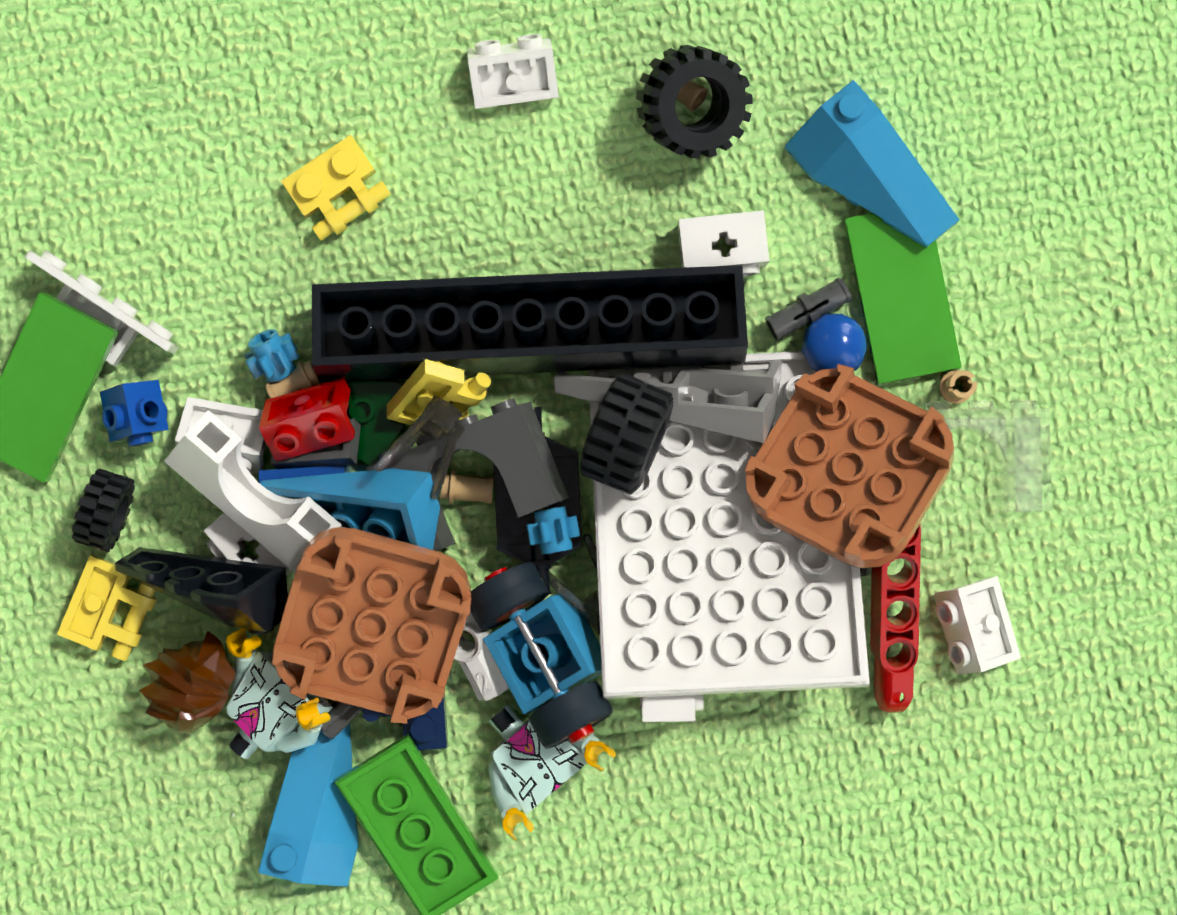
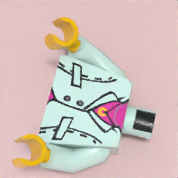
(264, 707)
(527, 772)

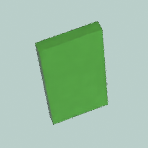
(901, 301)
(49, 383)
(416, 828)

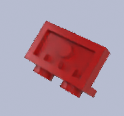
(307, 419)

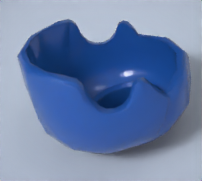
(834, 341)

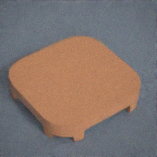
(850, 467)
(372, 623)

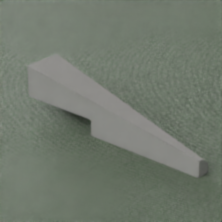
(712, 399)

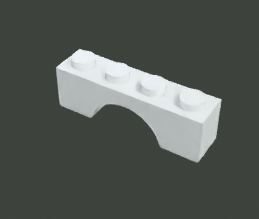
(214, 465)

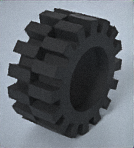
(103, 510)

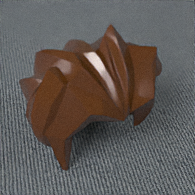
(189, 684)

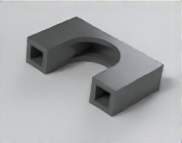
(516, 447)

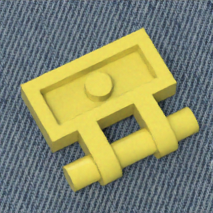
(328, 178)
(436, 380)
(95, 604)

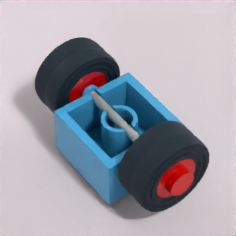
(542, 653)

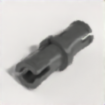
(808, 308)

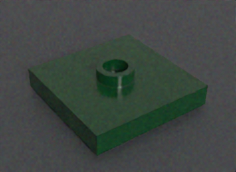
(369, 408)

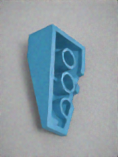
(864, 159)
(381, 503)
(313, 824)

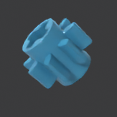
(271, 355)
(553, 530)

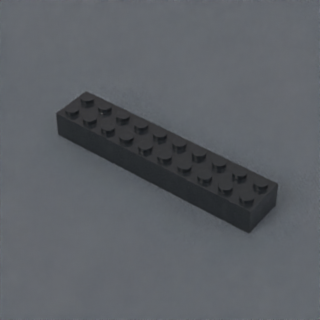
(530, 323)

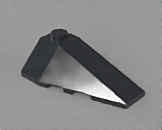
(224, 589)

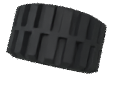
(723, 116)
(626, 433)

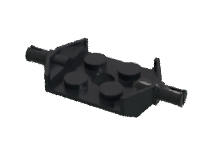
(512, 531)

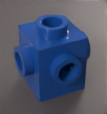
(134, 412)

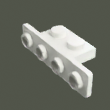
(84, 296)

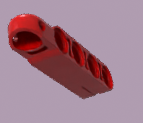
(896, 673)

